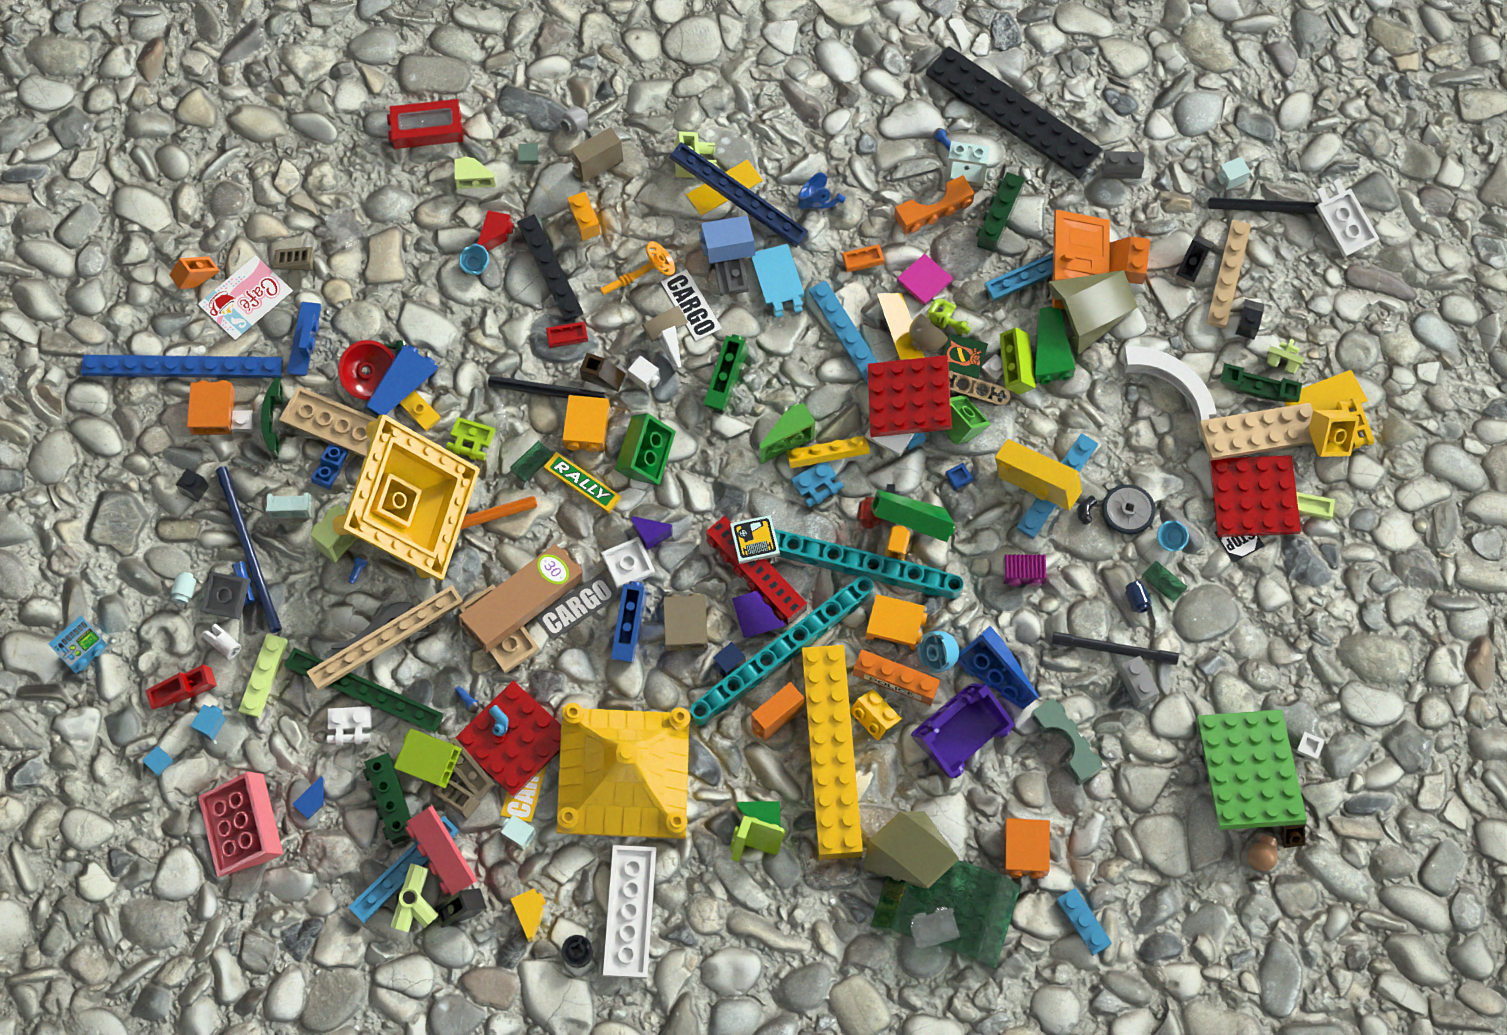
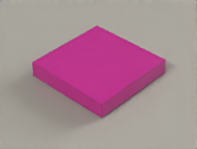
(924, 279)

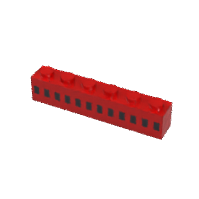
(759, 575)

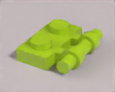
(473, 433)

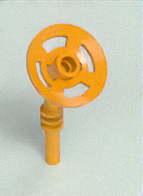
(655, 262)

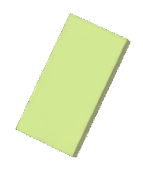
(1315, 506)

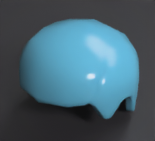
(474, 259)
(1172, 536)

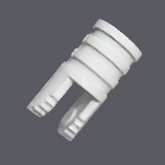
(223, 642)

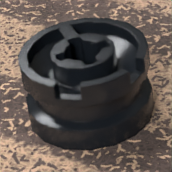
(581, 959)

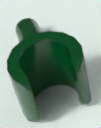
(398, 344)

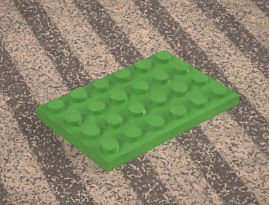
(1251, 770)

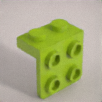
(756, 835)

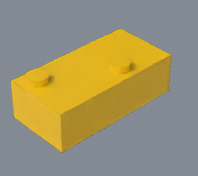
(1038, 474)

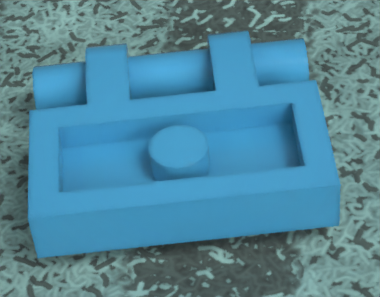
(813, 479)

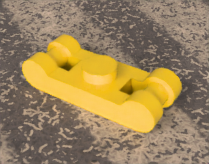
(1363, 425)

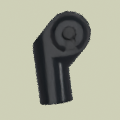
(1084, 510)

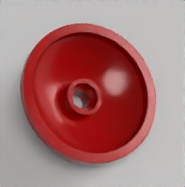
(363, 354)

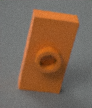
(863, 258)

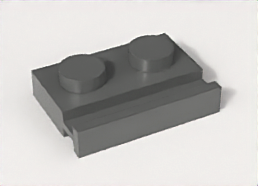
(731, 277)

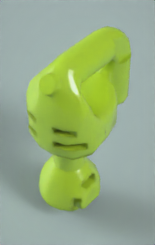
(943, 318)

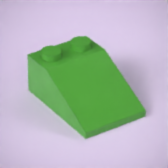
(789, 432)

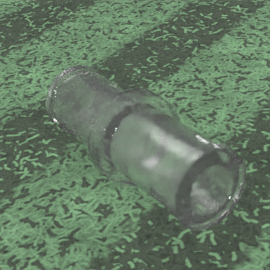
(501, 415)

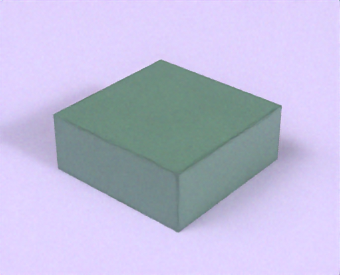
(528, 153)

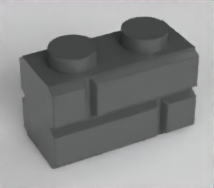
(1122, 164)

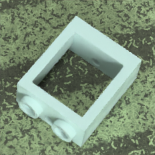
(973, 173)

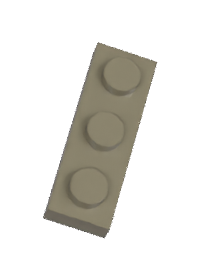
(471, 772)

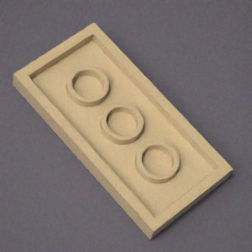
(514, 648)

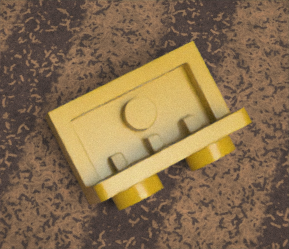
(875, 714)

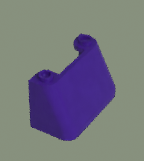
(962, 728)

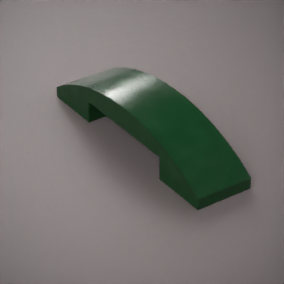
(1260, 386)
(273, 396)

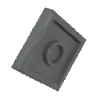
(225, 595)

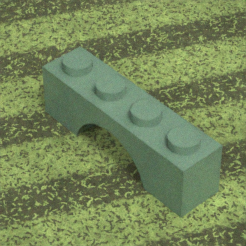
(1052, 719)

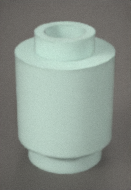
(183, 588)

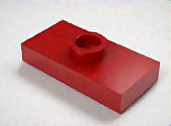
(567, 334)

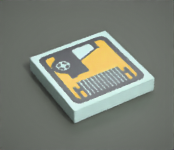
(754, 539)

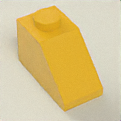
(529, 911)

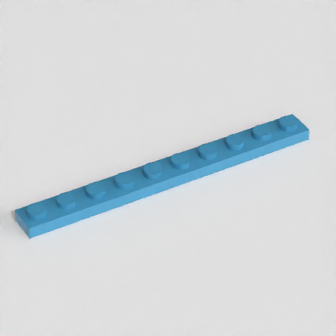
(849, 337)

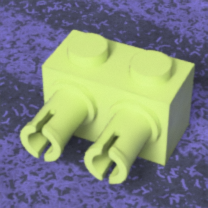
(691, 140)

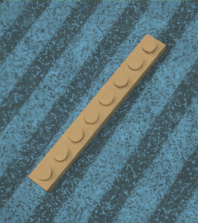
(385, 637)

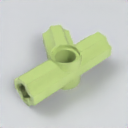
(419, 908)

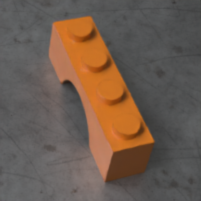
(913, 215)

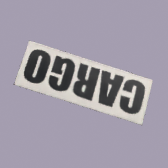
(686, 294)

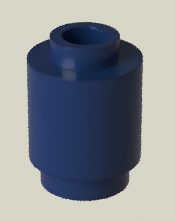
(1138, 597)

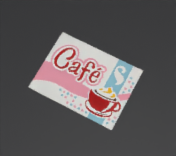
(245, 297)

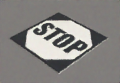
(1240, 546)

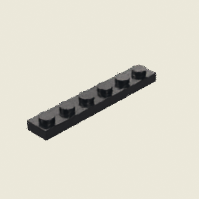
(550, 268)

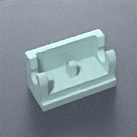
(289, 506)

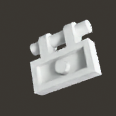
(349, 719)

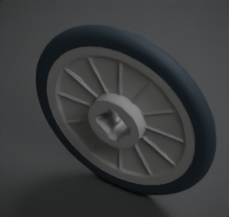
(1124, 520)

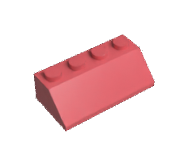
(440, 851)

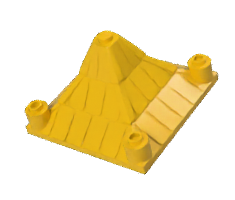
(409, 498)
(623, 773)

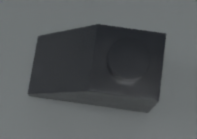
(1195, 258)
(1250, 319)
(460, 907)

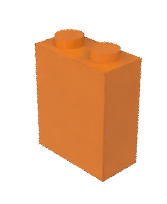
(211, 408)
(777, 712)
(1027, 848)

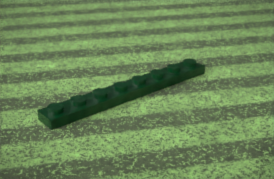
(371, 694)

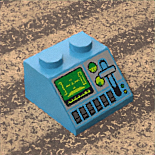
(78, 644)

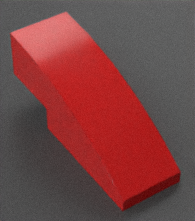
(181, 687)

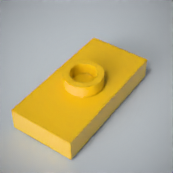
(420, 411)

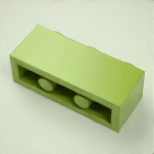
(1017, 361)

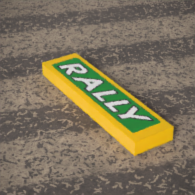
(582, 482)

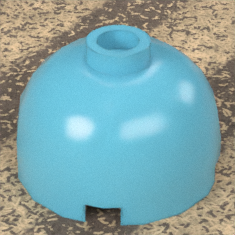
(938, 651)

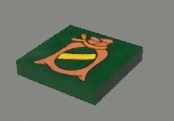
(965, 355)

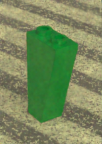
(1052, 348)
(726, 372)
(913, 515)

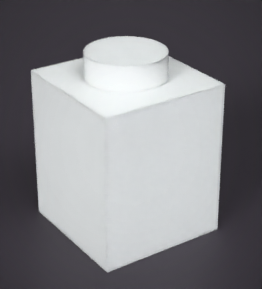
(644, 373)

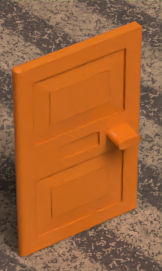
(1079, 247)

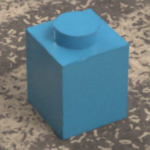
(208, 721)

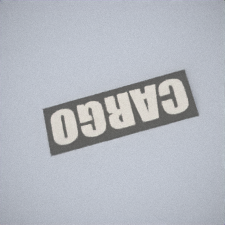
(576, 606)

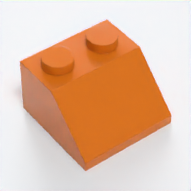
(1131, 256)

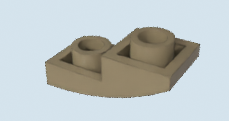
(666, 320)

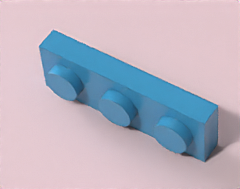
(1084, 921)

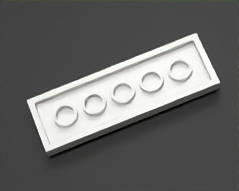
(629, 912)

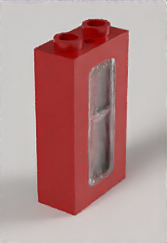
(425, 124)

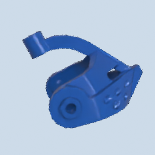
(815, 195)

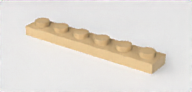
(1228, 274)

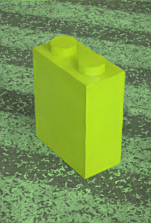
(427, 757)

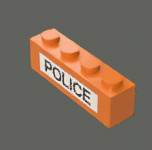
(896, 677)

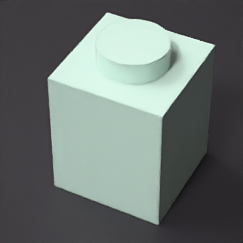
(1233, 173)
(517, 832)

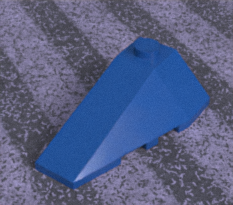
(995, 665)

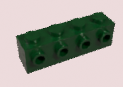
(1001, 211)
(390, 797)

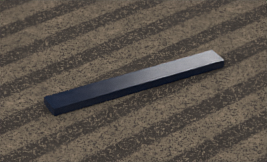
(738, 194)

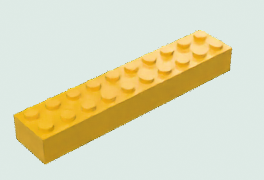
(831, 753)

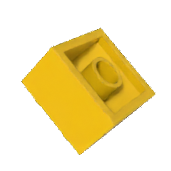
(1333, 432)

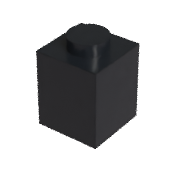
(192, 485)

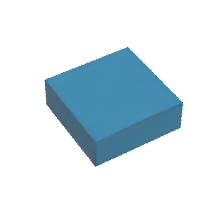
(157, 760)

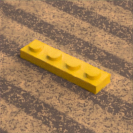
(828, 451)

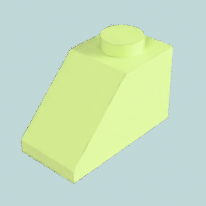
(472, 174)

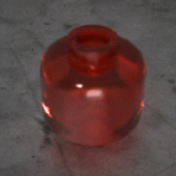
(865, 514)

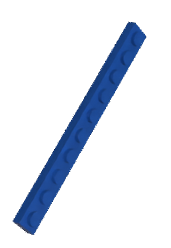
(182, 366)

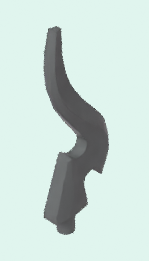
(385, 616)

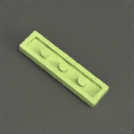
(263, 676)

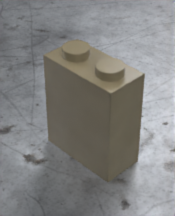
(596, 155)
(685, 622)

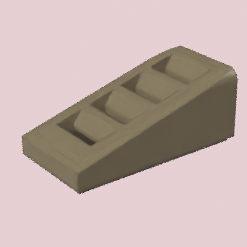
(306, 252)
(466, 806)

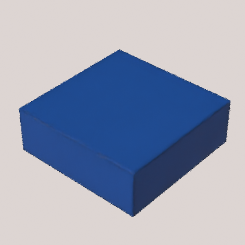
(959, 476)

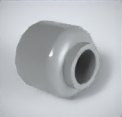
(573, 120)

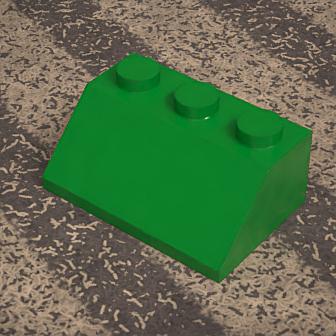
(645, 449)

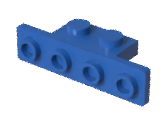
(304, 338)

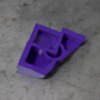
(755, 614)

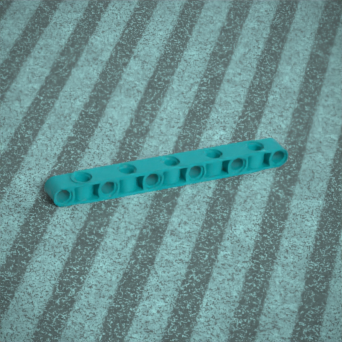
(856, 563)
(781, 650)

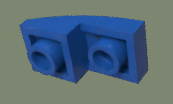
(330, 466)

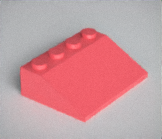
(240, 824)

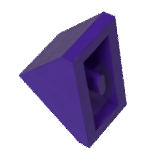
(651, 531)

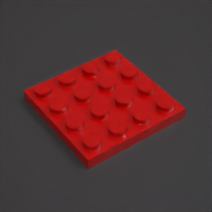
(909, 396)
(1255, 496)
(523, 750)

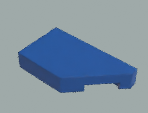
(311, 799)

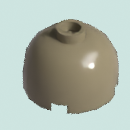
(926, 335)

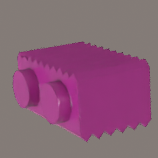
(1024, 570)

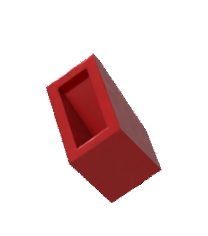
(495, 230)

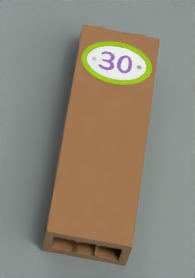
(521, 597)

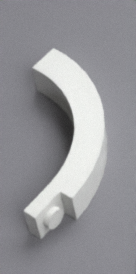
(1176, 373)

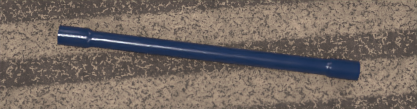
(270, 614)

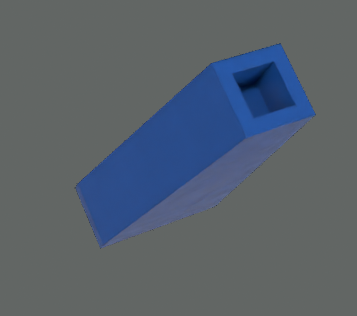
(400, 379)
(629, 621)

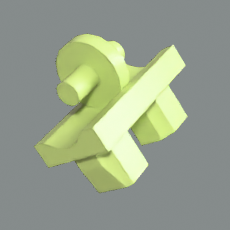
(1293, 360)

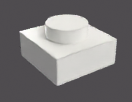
(993, 368)
(242, 421)
(1310, 746)

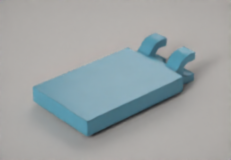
(778, 278)

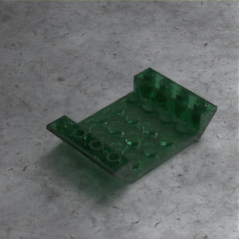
(980, 902)

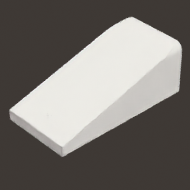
(670, 344)

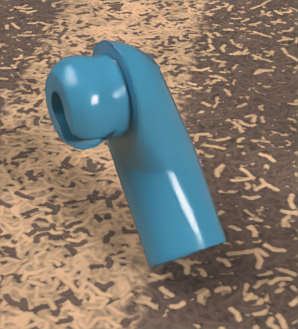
(501, 722)

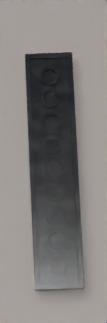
(1014, 112)

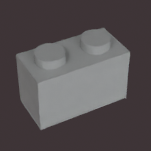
(1138, 681)

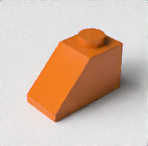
(193, 271)

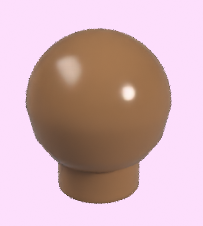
(1263, 854)

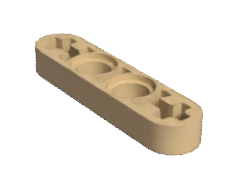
(971, 390)

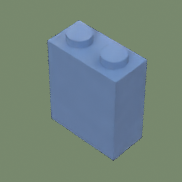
(727, 239)

